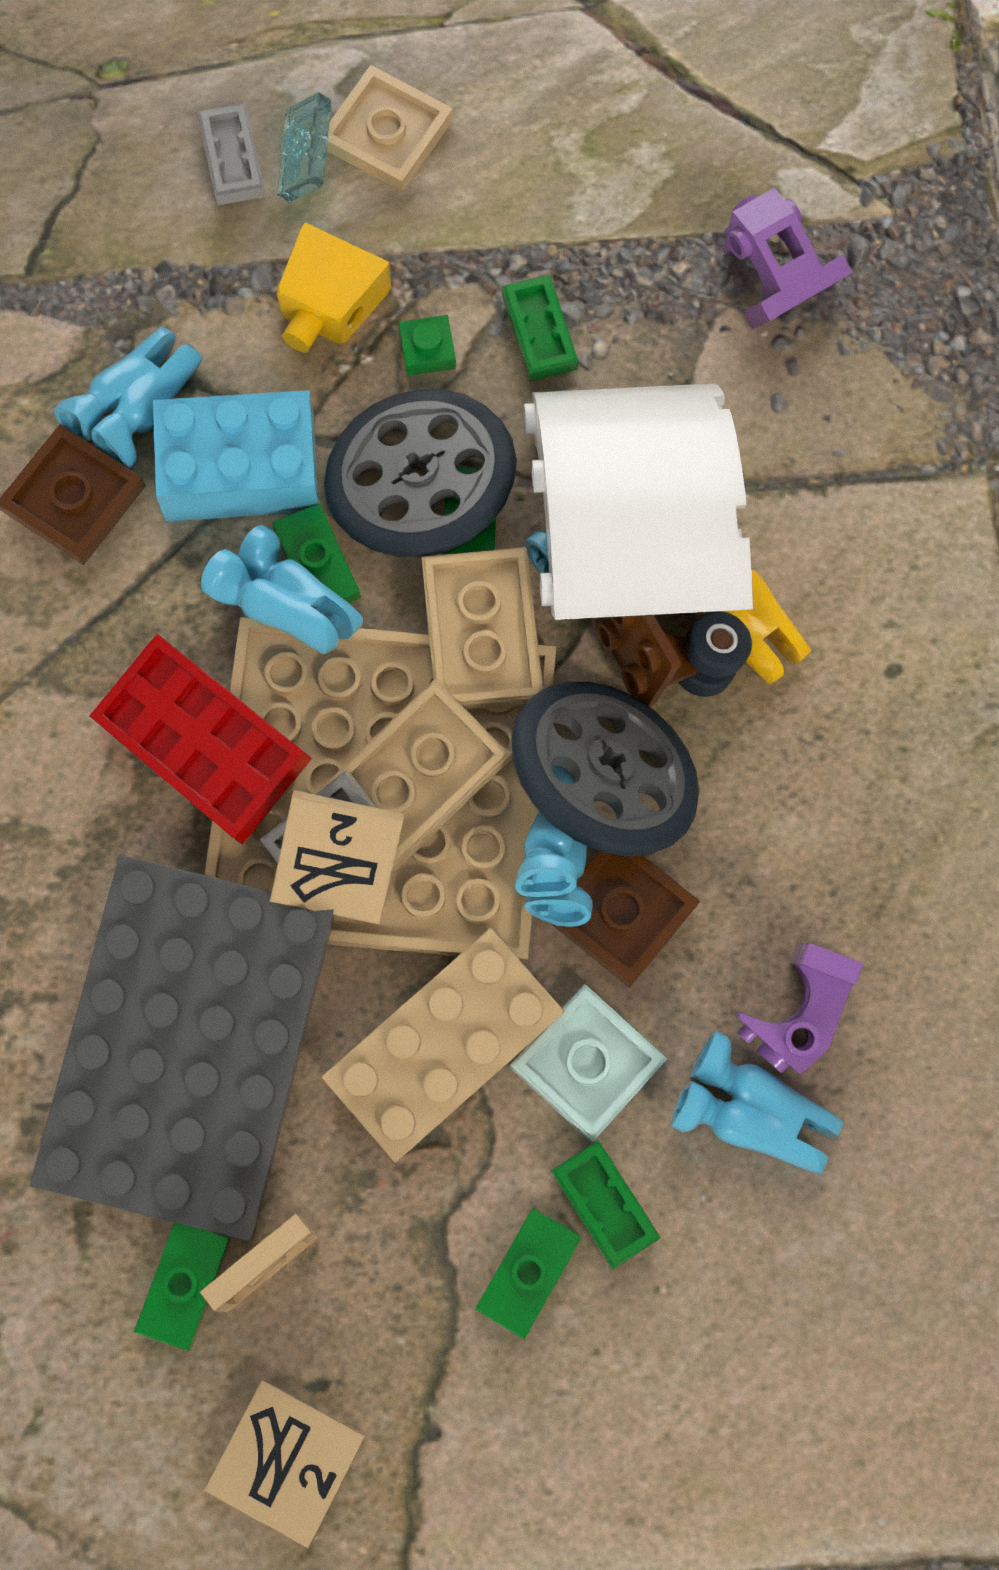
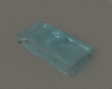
(304, 147)

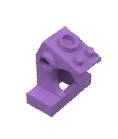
(784, 286)
(827, 986)

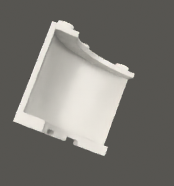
(640, 501)

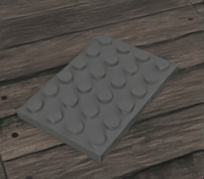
(183, 1049)

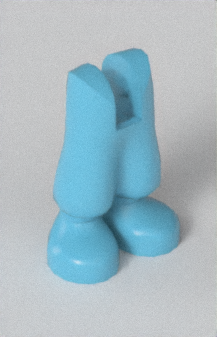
(129, 392)
(280, 592)
(552, 871)
(763, 1109)

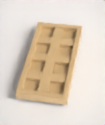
(443, 1045)

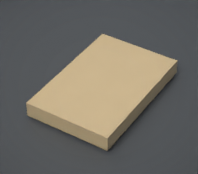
(483, 627)
(426, 765)

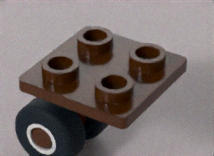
(654, 659)

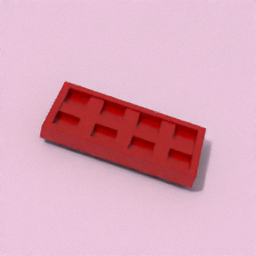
(200, 738)

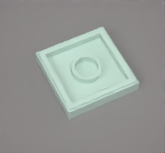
(588, 1063)

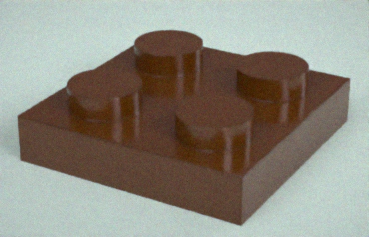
(71, 494)
(631, 915)

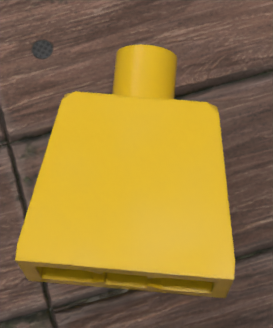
(329, 288)

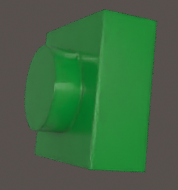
(427, 345)

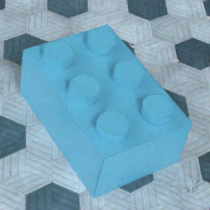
(235, 455)

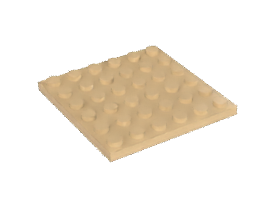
(331, 710)

